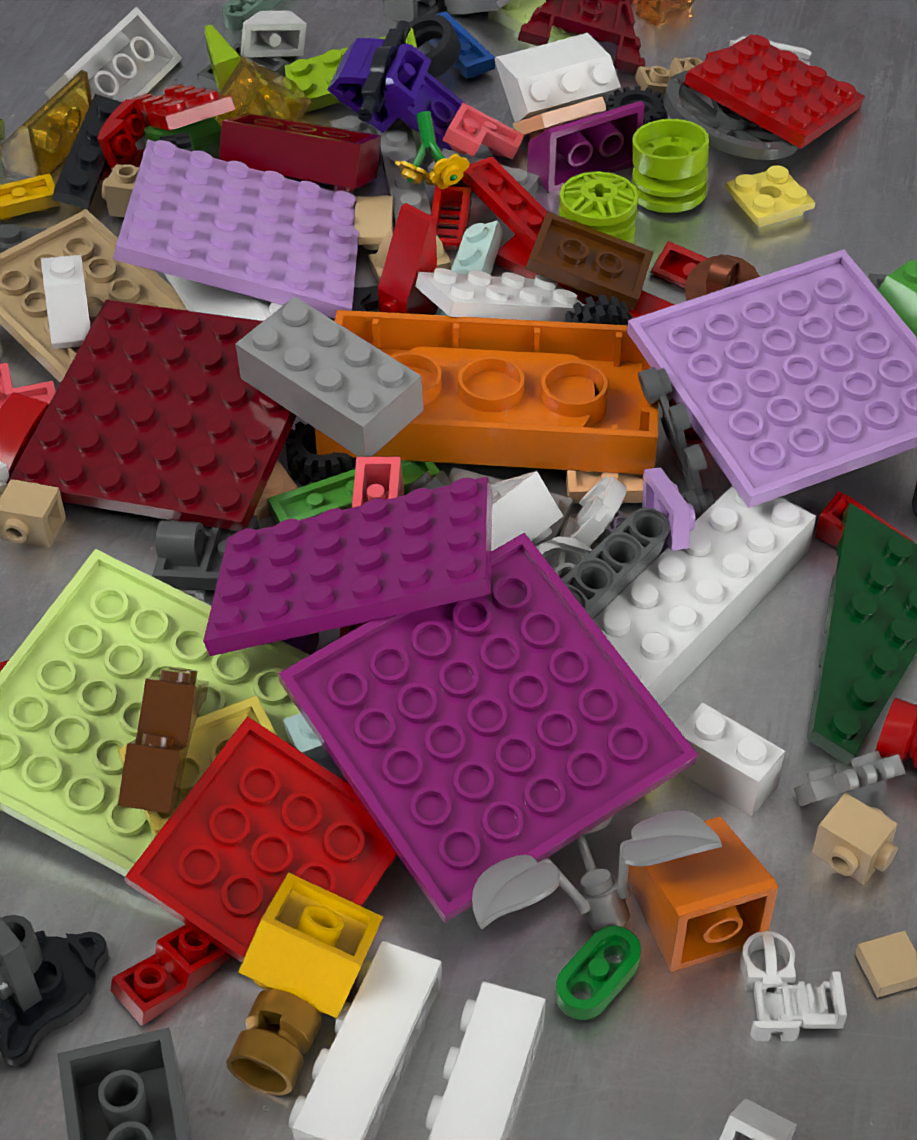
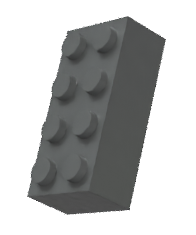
(124, 1090)

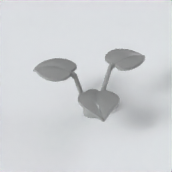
(602, 896)

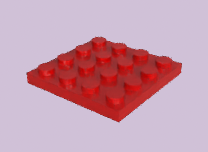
(775, 90)
(249, 825)

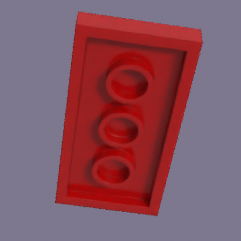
(182, 106)

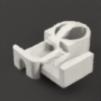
(789, 1002)

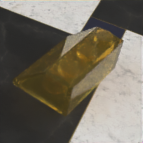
(48, 135)

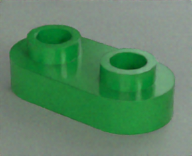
(596, 976)

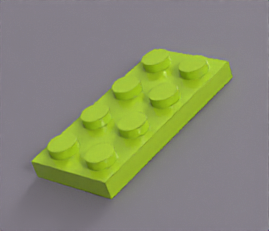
(316, 73)

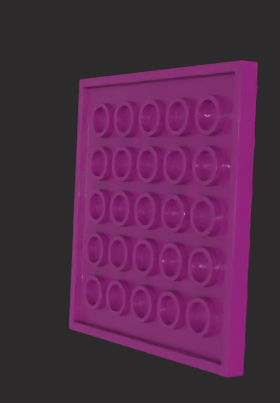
(487, 726)

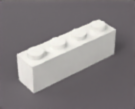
(371, 1047)
(489, 1066)

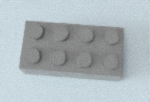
(330, 377)

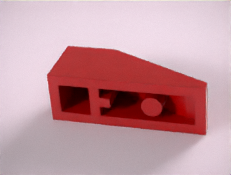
(410, 251)

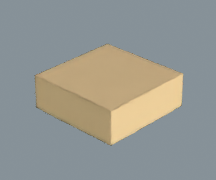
(889, 963)

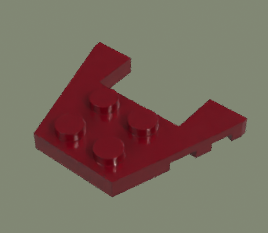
(602, 19)

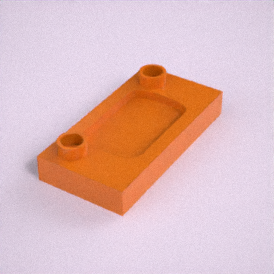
(516, 392)

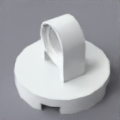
(599, 512)

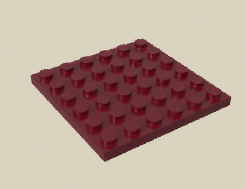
(159, 420)

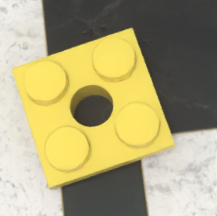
(770, 196)

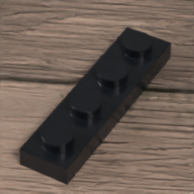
(86, 159)

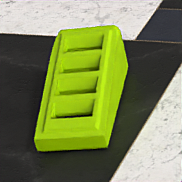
(221, 56)

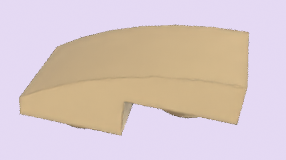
(659, 77)
(373, 219)

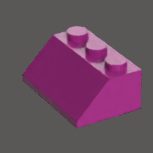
(585, 146)

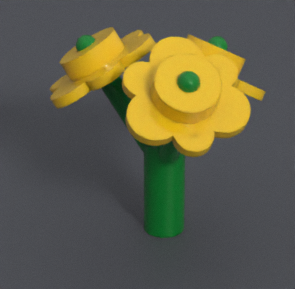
(445, 171)

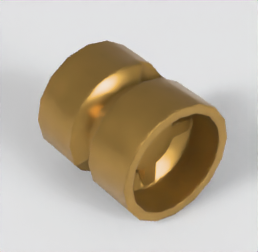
(272, 1046)

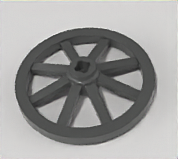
(731, 131)

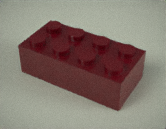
(301, 150)

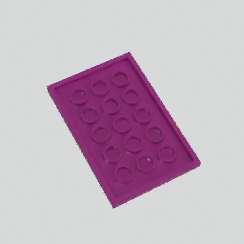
(353, 566)

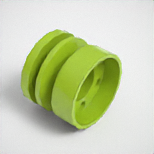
(670, 165)
(602, 203)

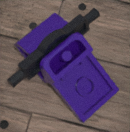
(392, 81)

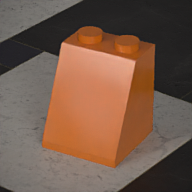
(705, 901)

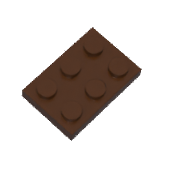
(589, 260)

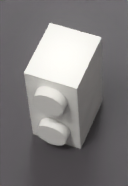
(731, 759)

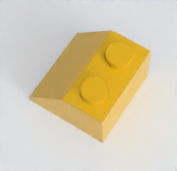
(310, 944)

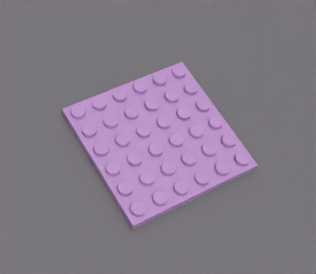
(240, 229)
(790, 374)

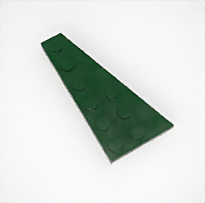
(866, 631)

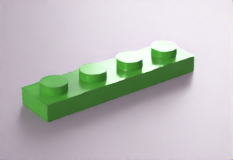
(334, 493)

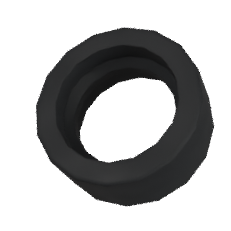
(447, 51)

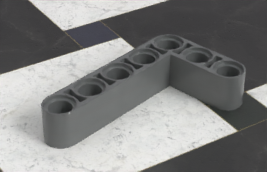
(618, 560)

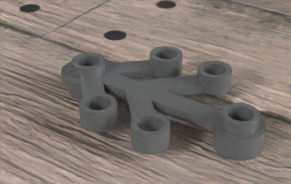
(675, 420)

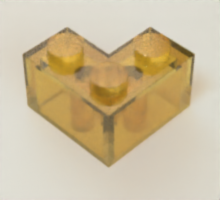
(263, 92)

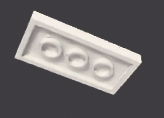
(496, 297)

